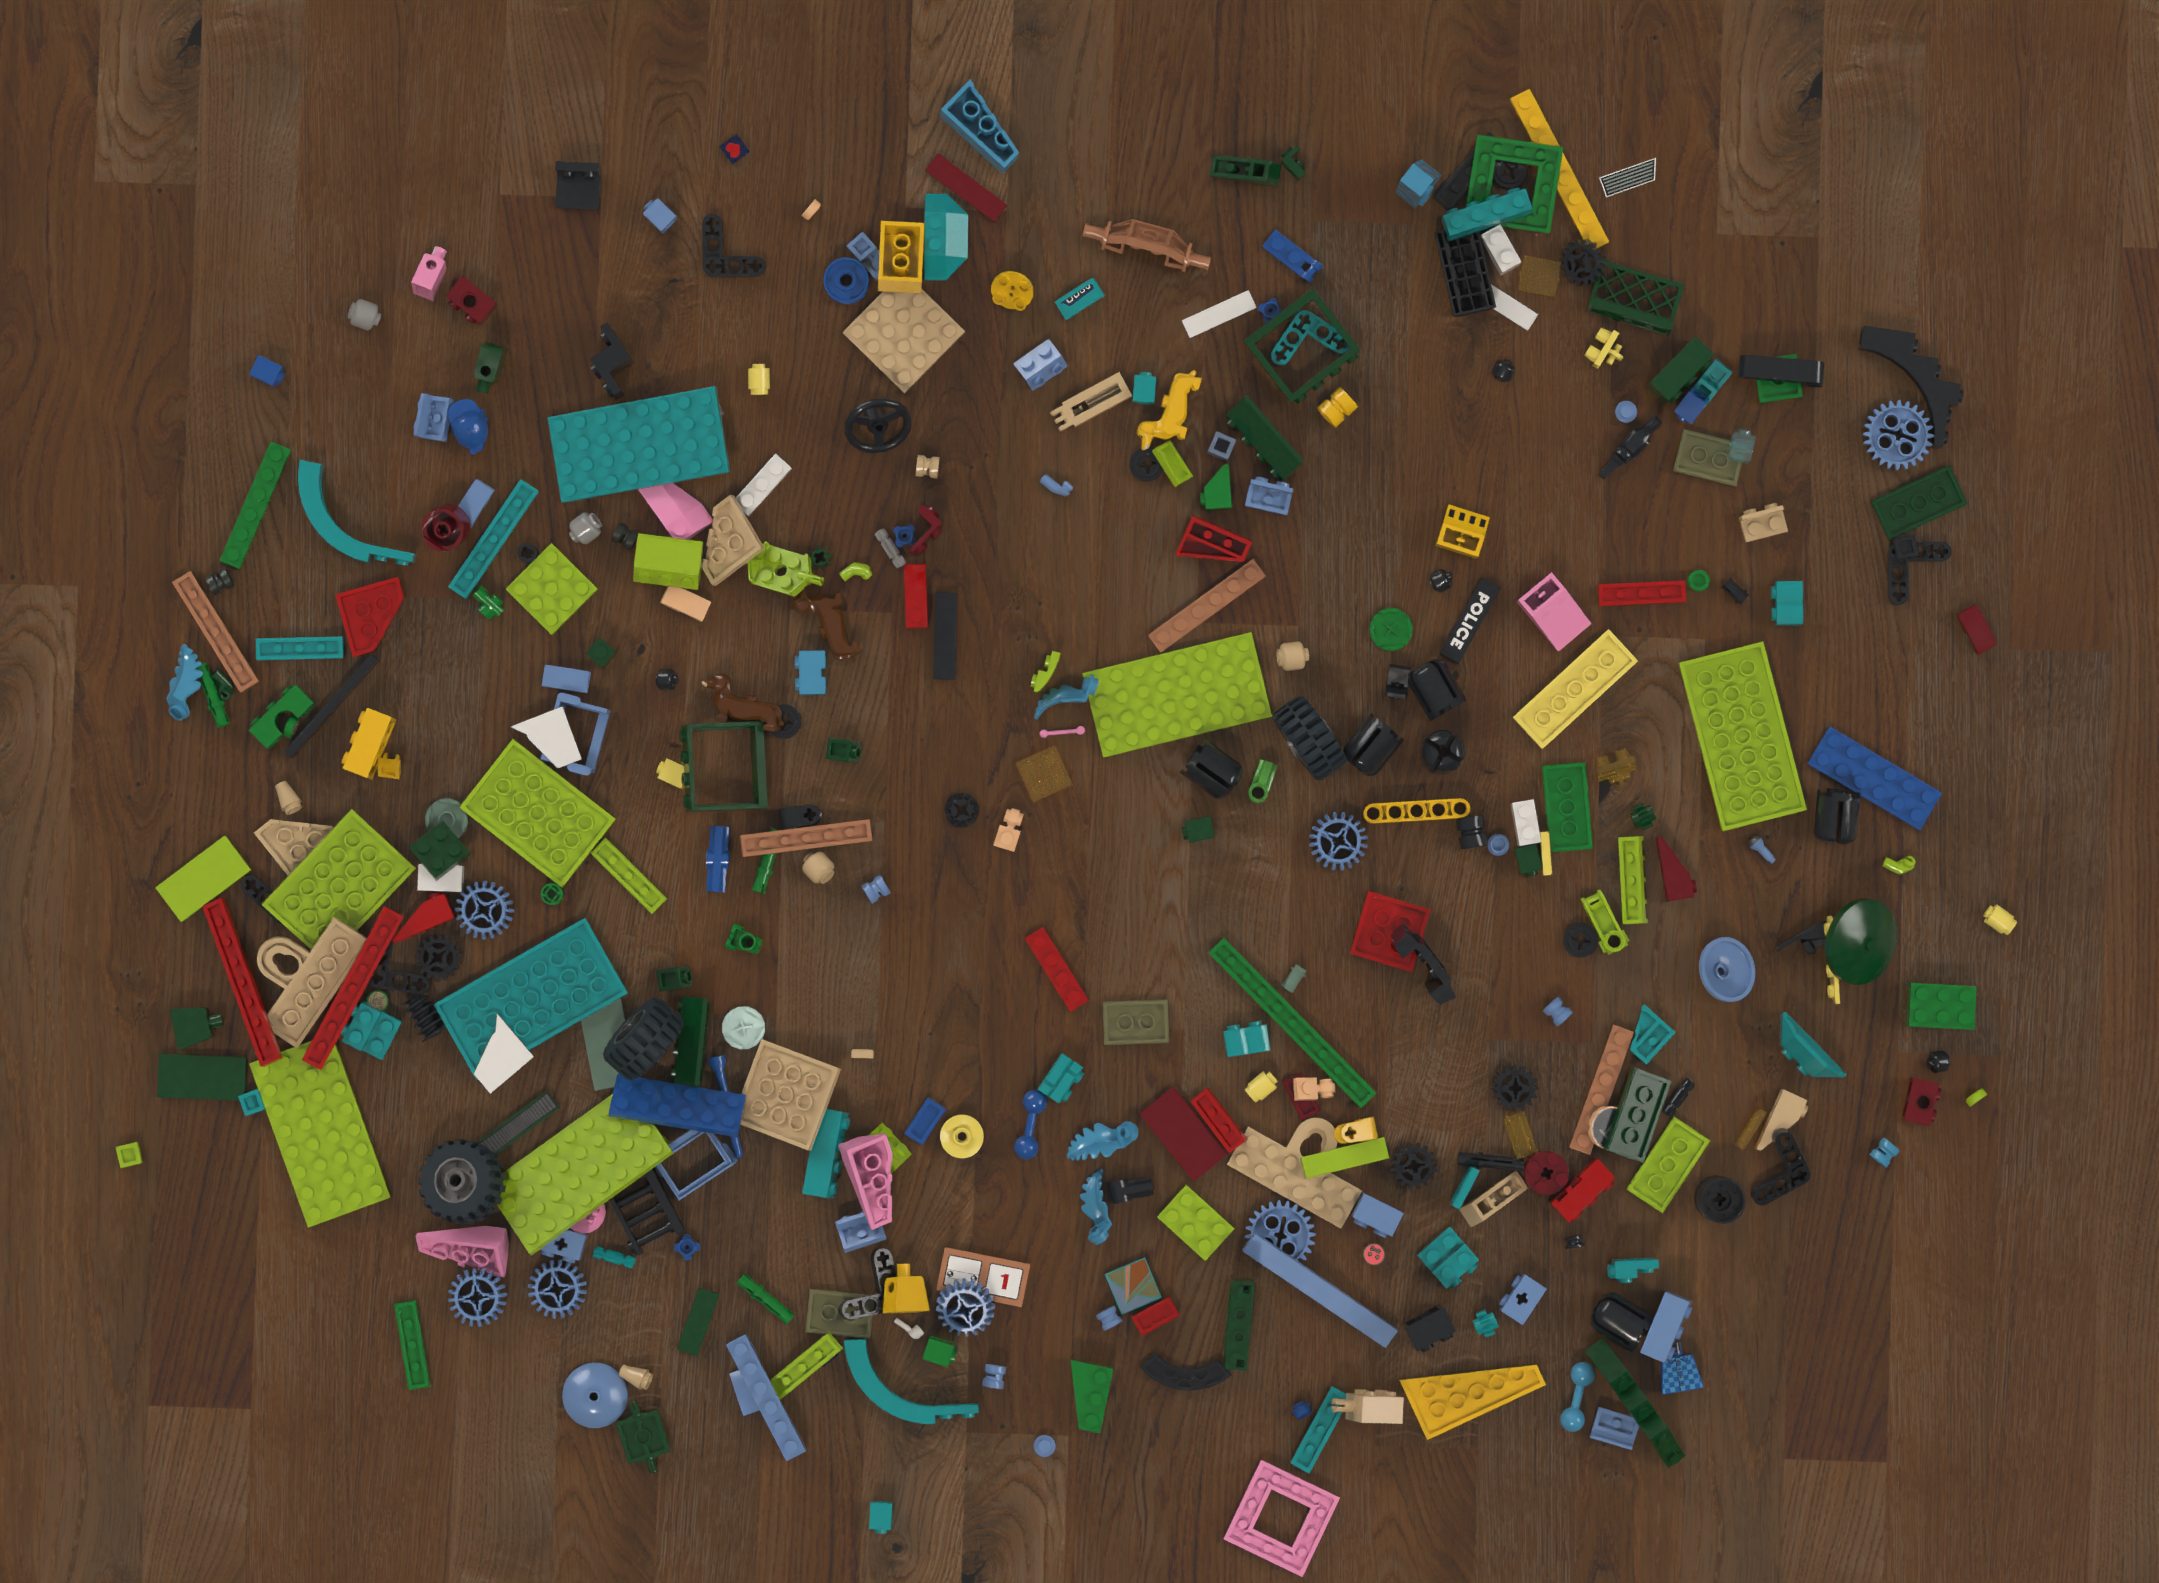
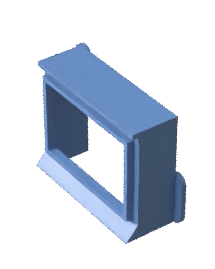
(598, 736)
(723, 1149)

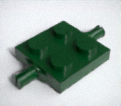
(643, 1436)

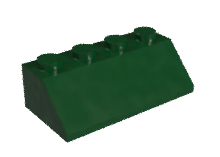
(1264, 438)
(692, 1041)

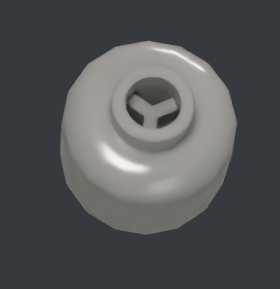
(364, 314)
(585, 528)

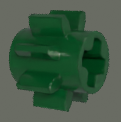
(818, 551)
(1642, 816)

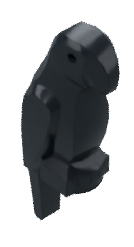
(1631, 445)
(1811, 938)

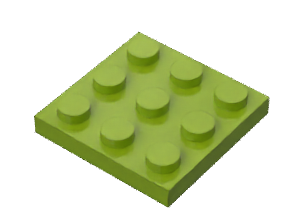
(551, 589)

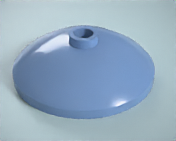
(1735, 969)
(611, 1394)

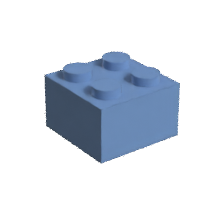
(1377, 1215)

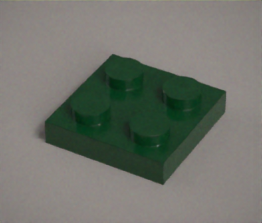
(439, 850)

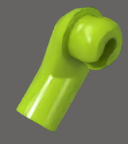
(856, 569)
(1901, 866)

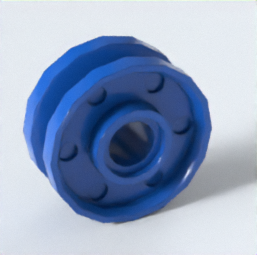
(853, 292)

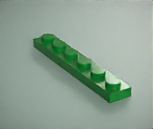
(255, 505)

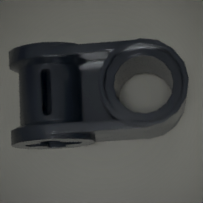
(796, 816)

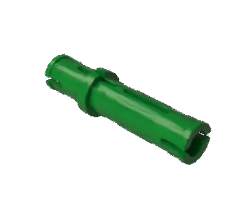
(215, 703)
(764, 871)
(767, 1300)

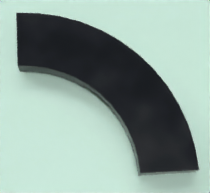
(1185, 1378)

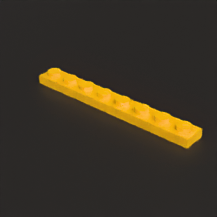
(1568, 186)

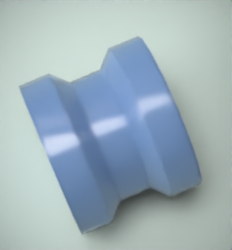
(1109, 1318)

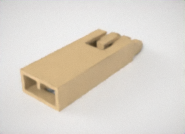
(1098, 399)

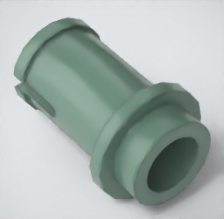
(1294, 978)

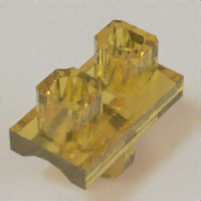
(1615, 771)

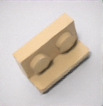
(1763, 523)

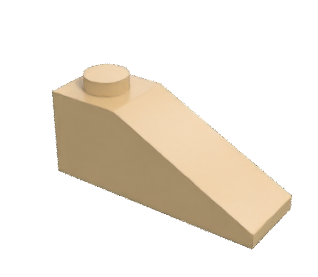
(1784, 1114)
(1493, 1199)

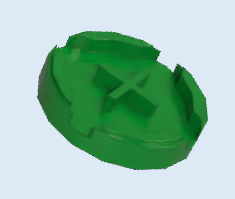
(1390, 629)

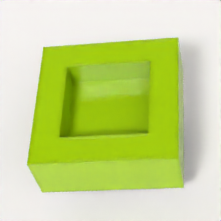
(129, 1154)

